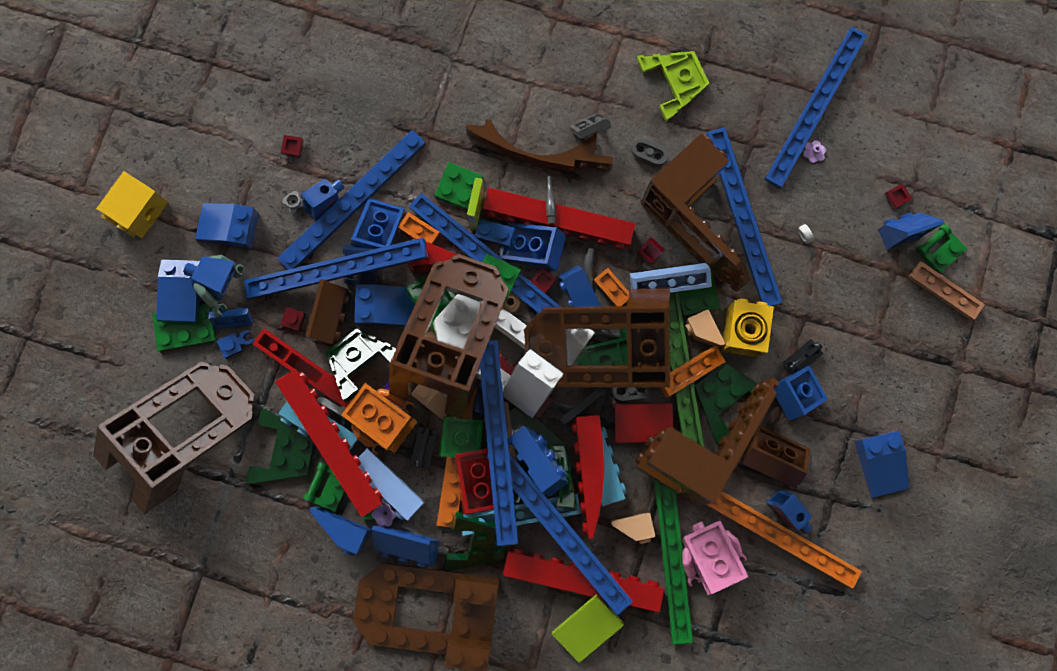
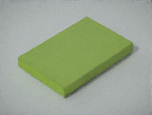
(475, 204)
(587, 628)

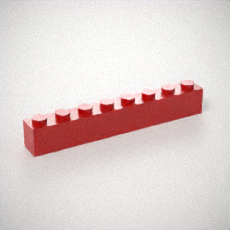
(569, 220)
(329, 443)
(570, 578)

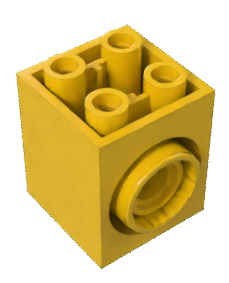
(131, 206)
(756, 320)

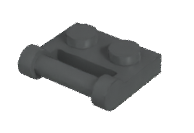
(586, 127)

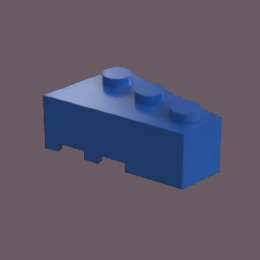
(578, 288)
(539, 460)

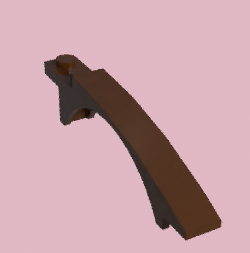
(580, 156)

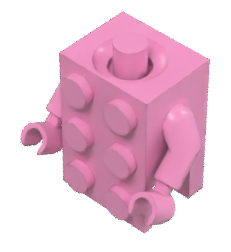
(714, 557)

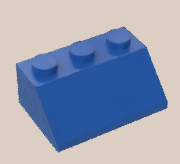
(405, 545)

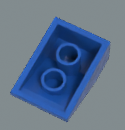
(227, 224)
(377, 225)
(908, 229)
(535, 246)
(175, 293)
(382, 305)
(883, 463)
(343, 531)

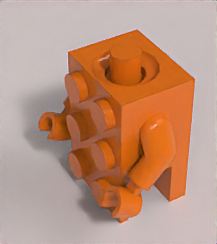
(379, 419)

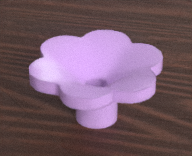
(814, 151)
(383, 515)

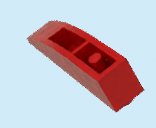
(294, 360)
(591, 467)

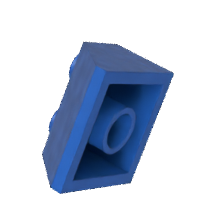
(799, 393)

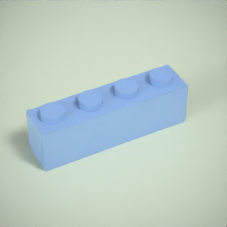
(674, 278)
(391, 486)

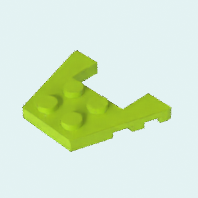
(683, 76)

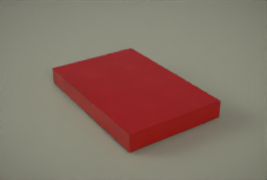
(638, 421)

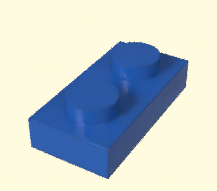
(495, 233)
(231, 318)

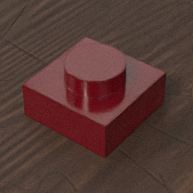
(292, 146)
(898, 196)
(651, 250)
(543, 280)
(292, 319)

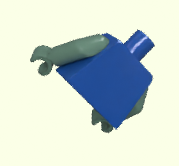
(212, 279)

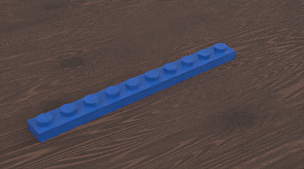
(815, 107)
(352, 200)
(746, 222)
(476, 249)
(336, 268)
(498, 446)
(568, 539)

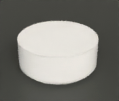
(805, 234)

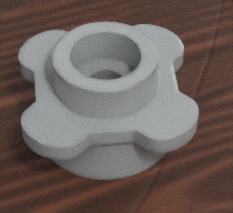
(294, 196)

